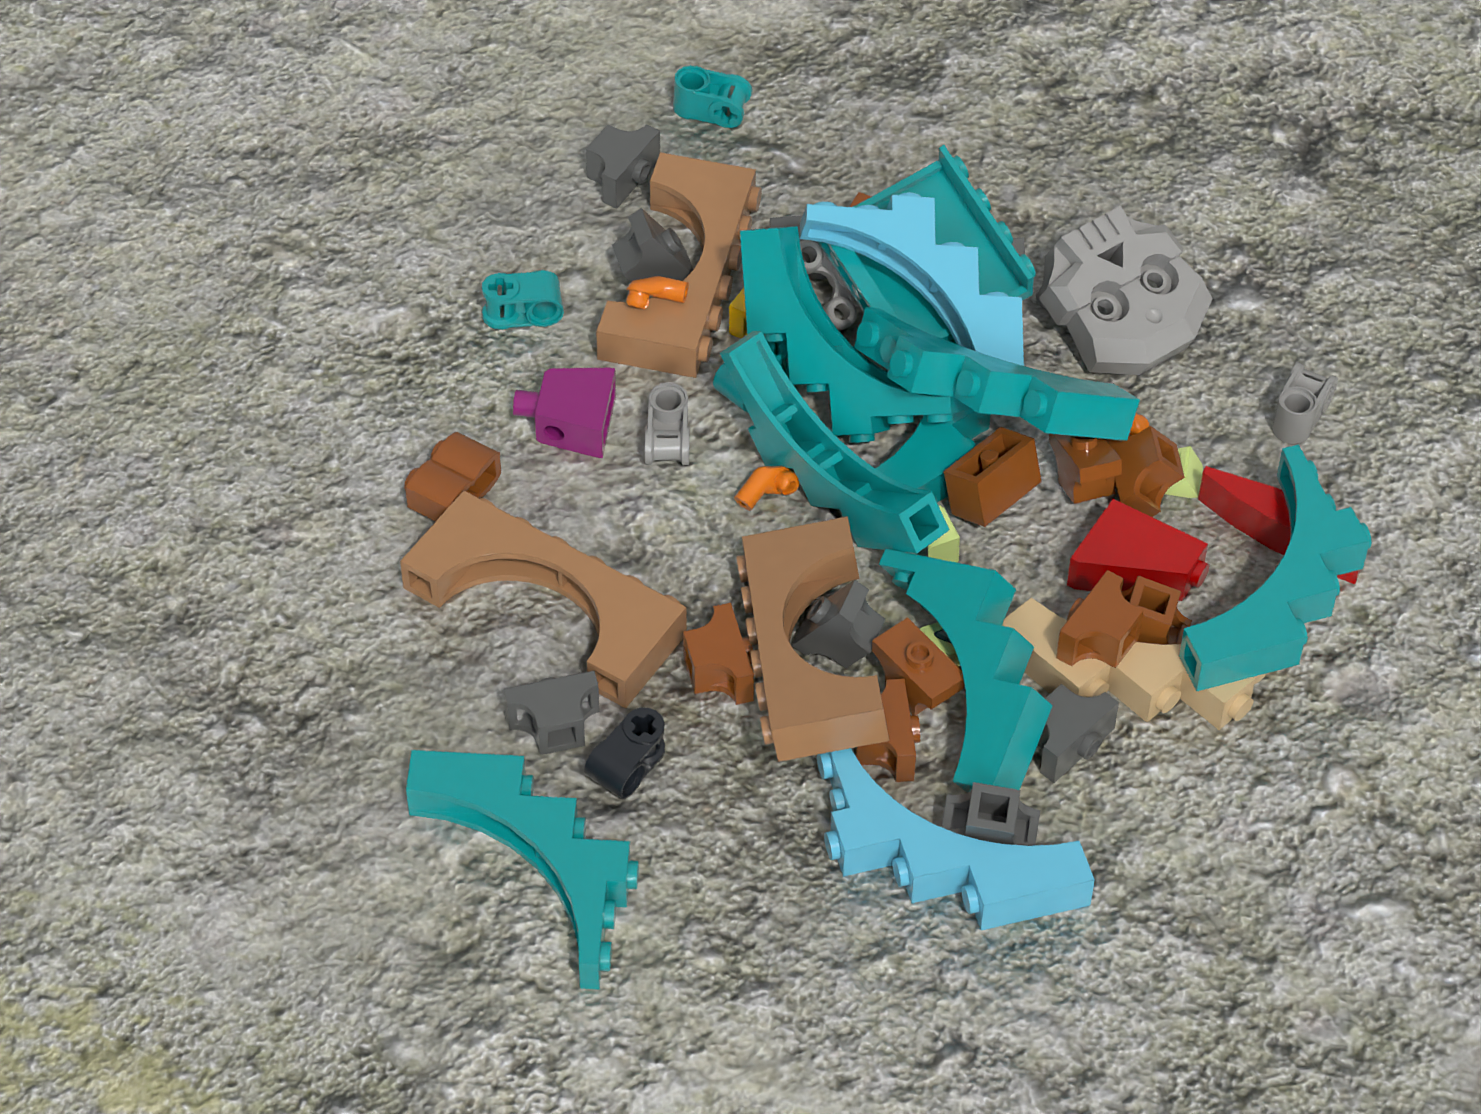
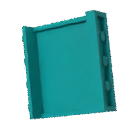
(960, 217)

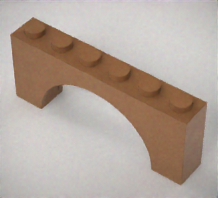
(675, 335)
(484, 544)
(806, 706)

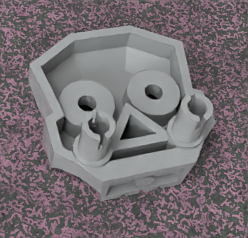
(1109, 268)

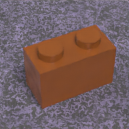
(992, 476)

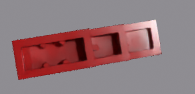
(1252, 509)

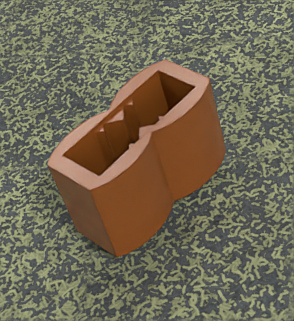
(453, 467)

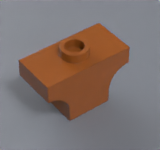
(1085, 466)
(1148, 469)
(1161, 618)
(1100, 625)
(720, 657)
(927, 670)
(903, 730)

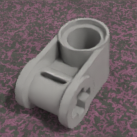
(1302, 404)
(667, 428)

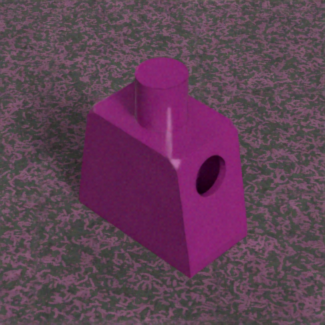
(571, 408)

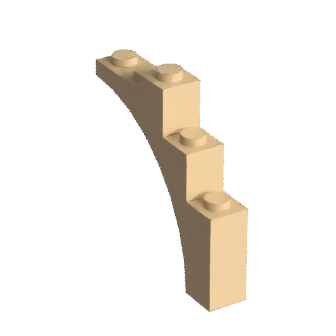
(1145, 680)

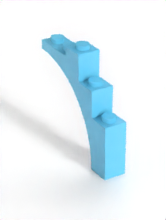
(943, 273)
(995, 879)

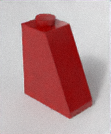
(1138, 546)

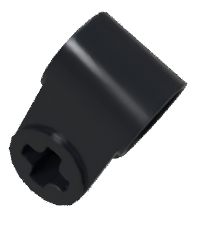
(628, 752)

